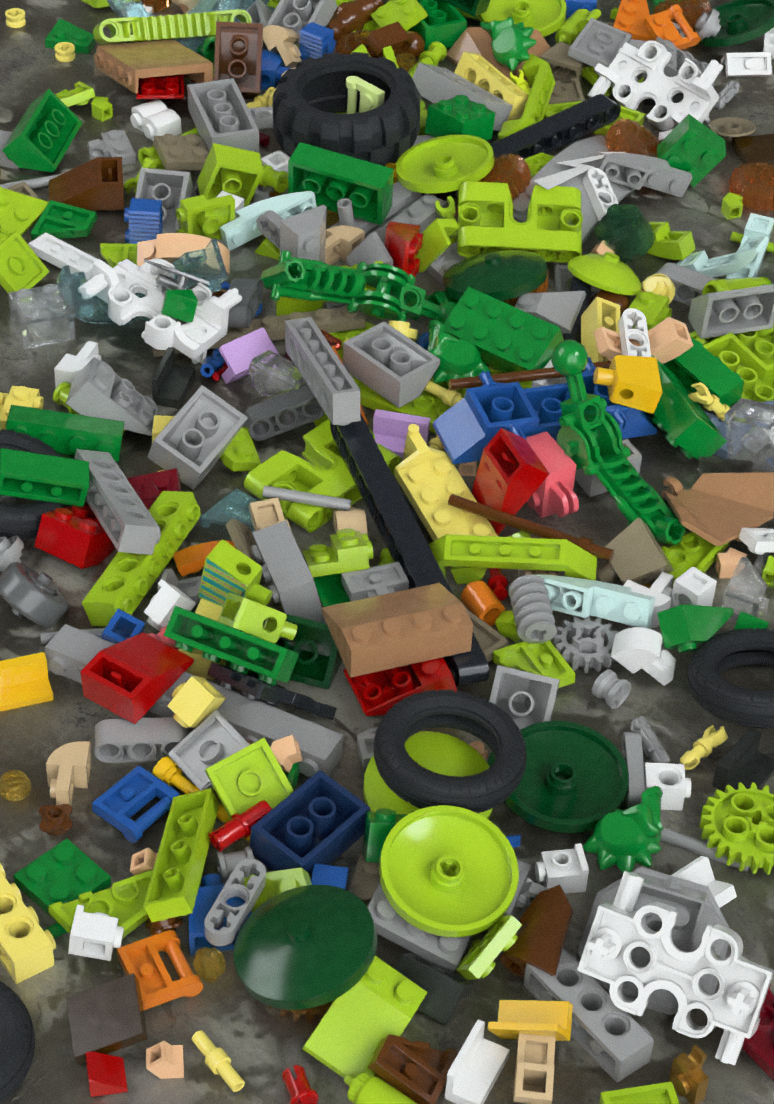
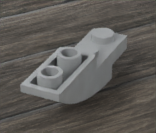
(646, 171)

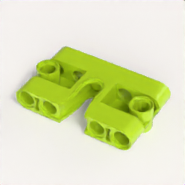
(543, 232)
(321, 475)

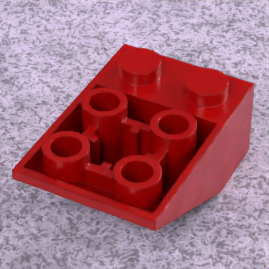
(161, 87)
(403, 245)
(507, 475)
(74, 536)
(133, 675)
(385, 688)

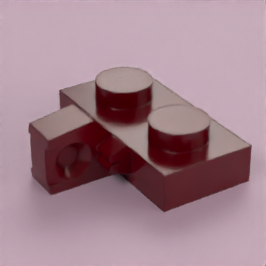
(151, 485)

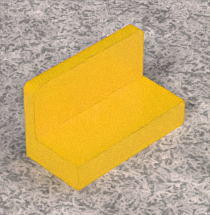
(24, 681)
(533, 1017)

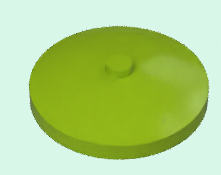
(540, 14)
(444, 163)
(433, 751)
(448, 871)

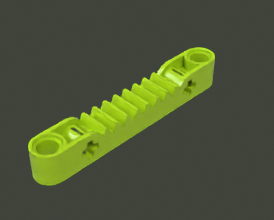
(165, 27)

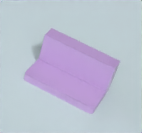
(241, 352)
(392, 427)

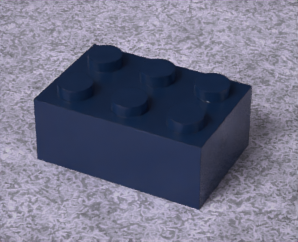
(309, 826)

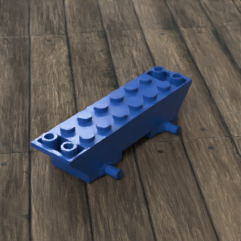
(525, 412)

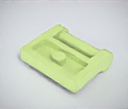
(370, 95)

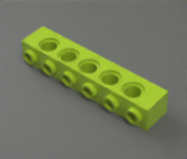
(133, 574)

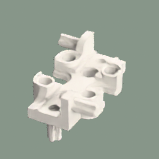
(631, 61)
(118, 289)
(621, 929)

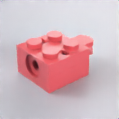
(556, 491)

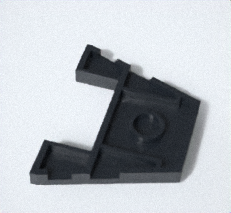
(256, 689)

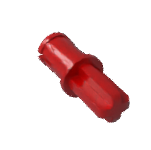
(238, 826)
(299, 1088)

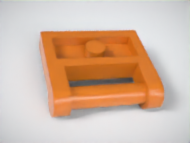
(661, 26)
(154, 980)

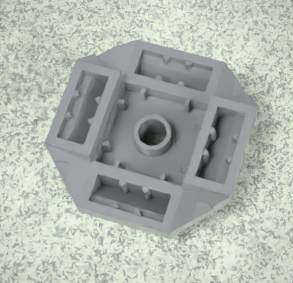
(695, 911)

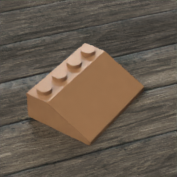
(399, 629)

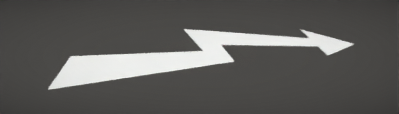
(555, 179)

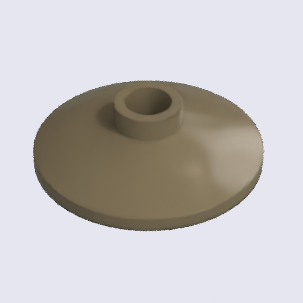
(732, 127)

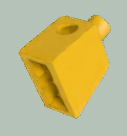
(632, 382)

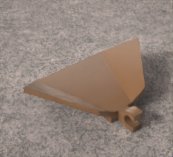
(478, 41)
(722, 503)

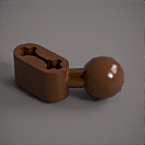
(397, 37)

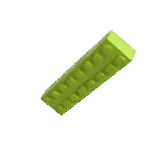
(181, 855)

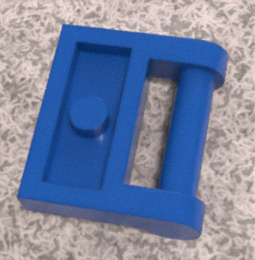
(129, 797)

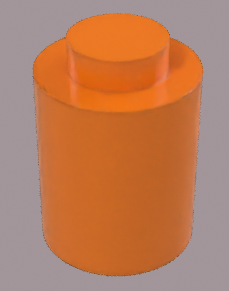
(482, 602)

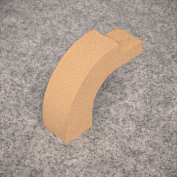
(173, 245)
(666, 341)

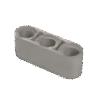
(686, 281)
(140, 742)

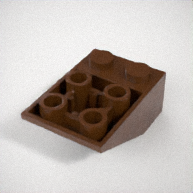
(91, 185)

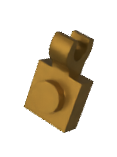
(688, 1075)

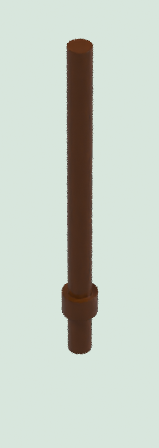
(519, 376)
(528, 526)

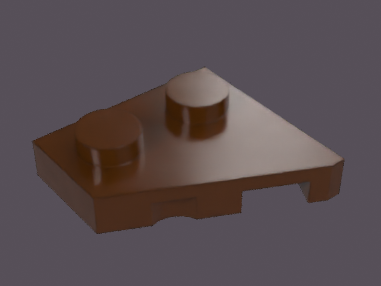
(413, 1067)

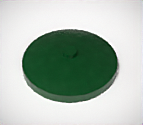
(741, 22)
(497, 274)
(569, 777)
(305, 947)

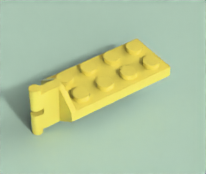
(428, 483)

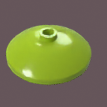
(605, 273)

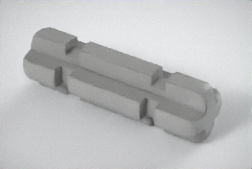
(726, 94)
(650, 743)

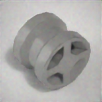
(611, 689)

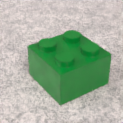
(459, 117)
(692, 148)

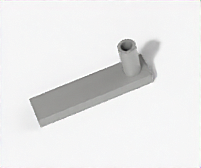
(401, 199)

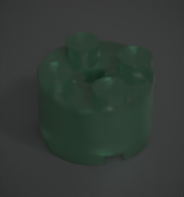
(625, 231)

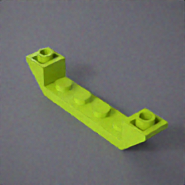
(542, 82)
(514, 554)

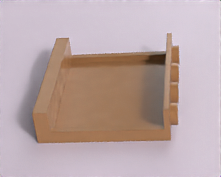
(151, 59)

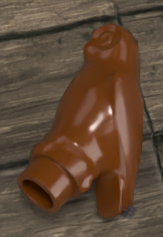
(352, 16)

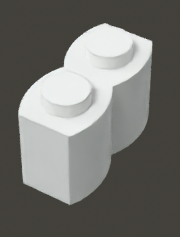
(155, 119)

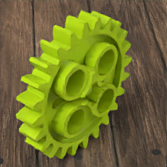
(741, 826)

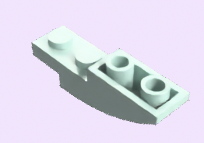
(245, 227)
(599, 599)

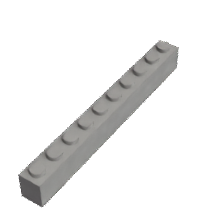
(319, 746)

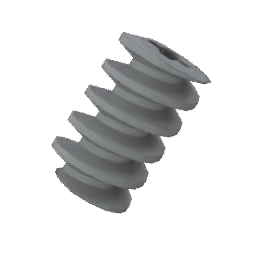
(532, 609)

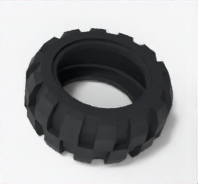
(317, 89)

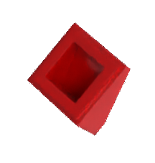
(105, 1074)

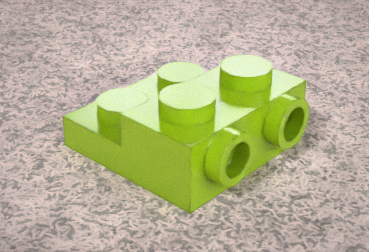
(205, 216)
(347, 553)

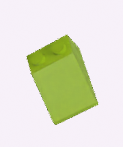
(362, 1017)

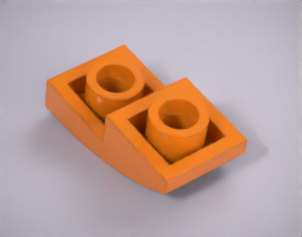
(193, 558)

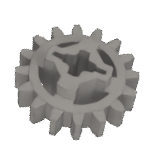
(586, 643)

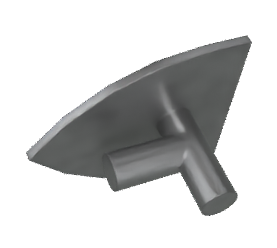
(171, 283)

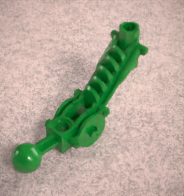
(319, 281)
(596, 446)

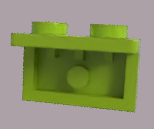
(653, 307)

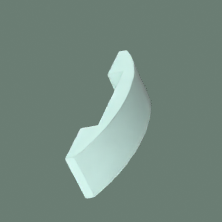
(756, 227)
(727, 263)

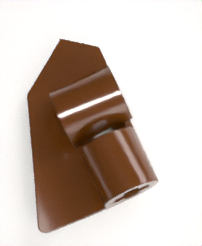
(541, 934)

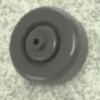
(32, 595)

